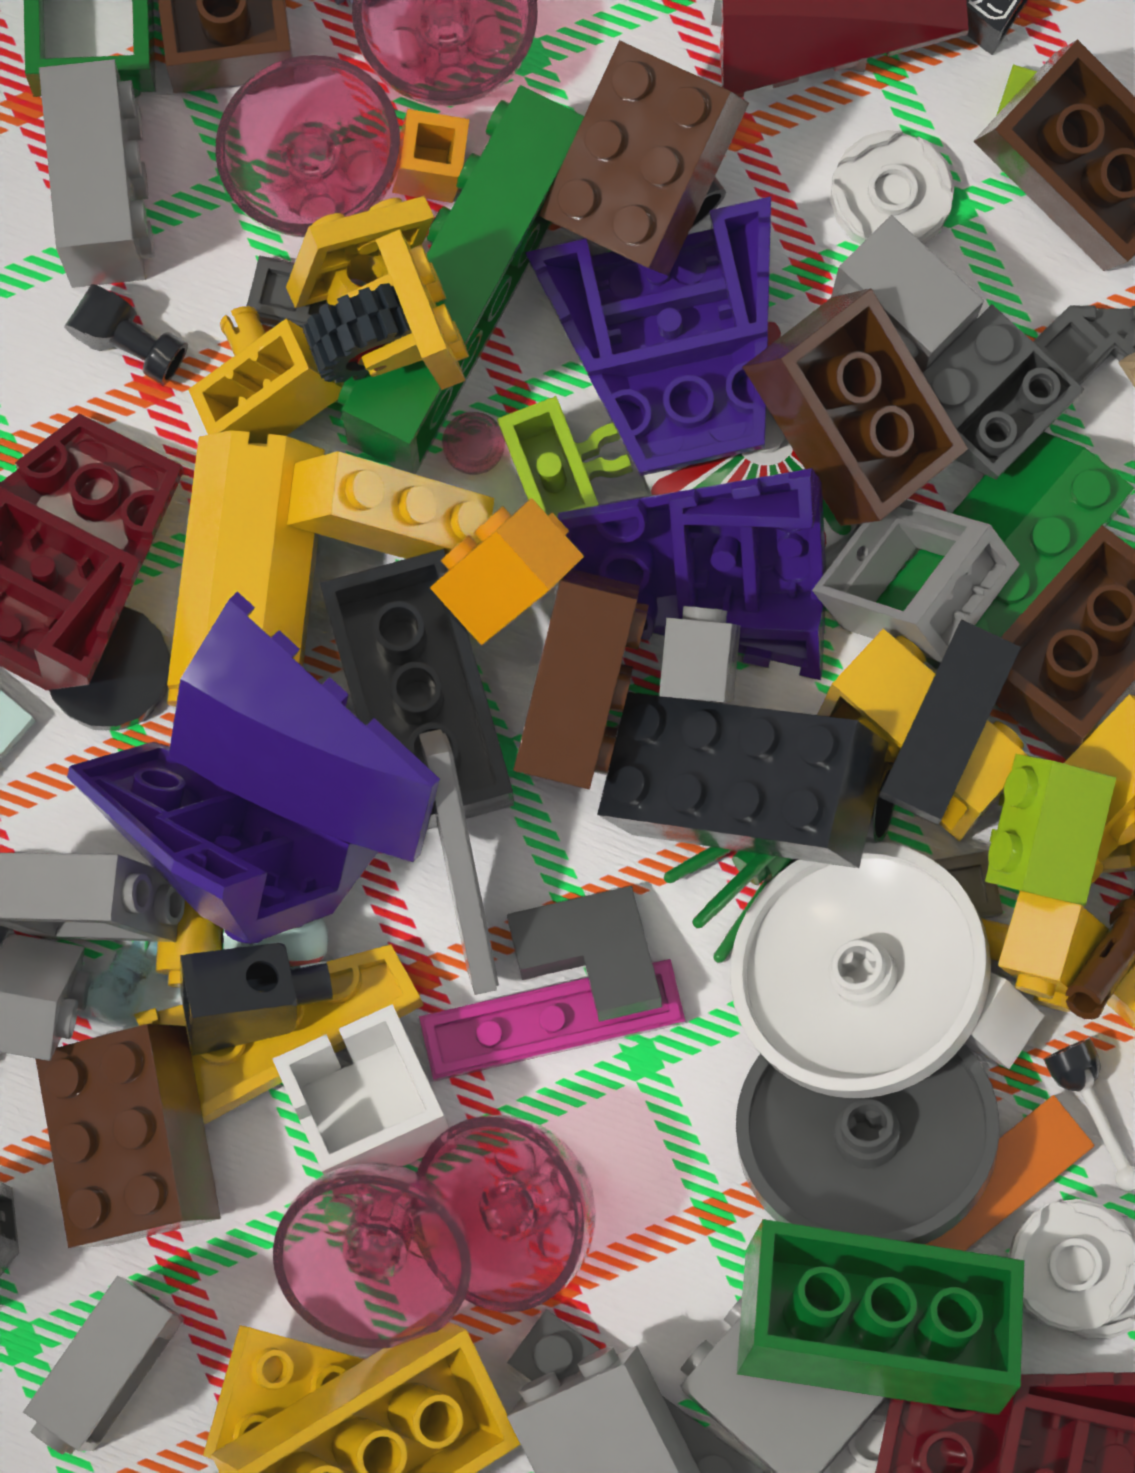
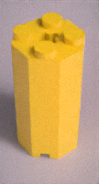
(243, 544)

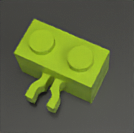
(550, 460)
(1049, 829)

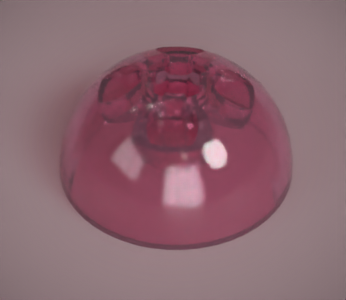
(406, 52)
(295, 121)
(521, 1205)
(373, 1255)

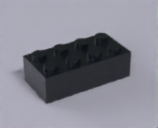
(417, 671)
(744, 778)

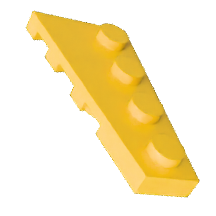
(242, 1072)

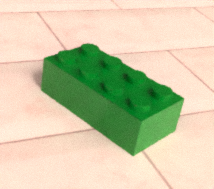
(881, 1317)

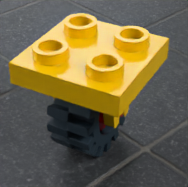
(389, 323)

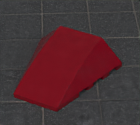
(793, 38)
(73, 545)
(1045, 1428)

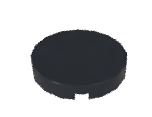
(126, 680)

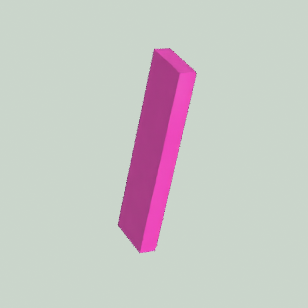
(536, 1025)

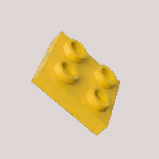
(347, 249)
(267, 1377)

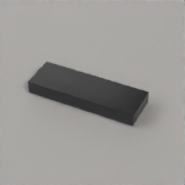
(949, 722)

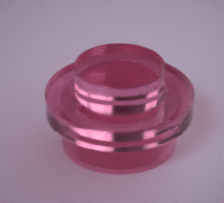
(473, 443)

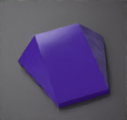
(672, 345)
(721, 547)
(292, 745)

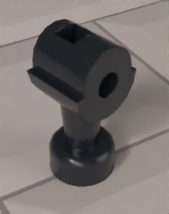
(107, 321)

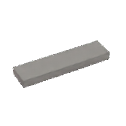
(460, 863)

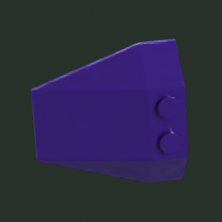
(218, 849)

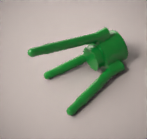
(751, 868)

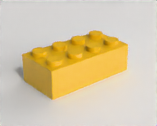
(395, 1412)

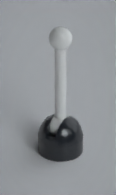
(1077, 1070)

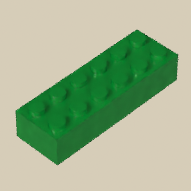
(479, 264)

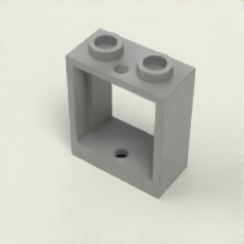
(959, 588)
(87, 898)
(101, 1368)

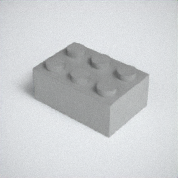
(96, 173)

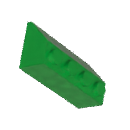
(1042, 514)

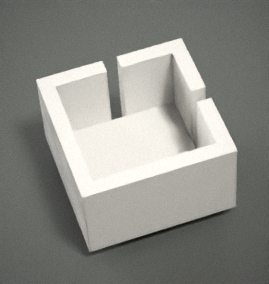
(369, 1109)

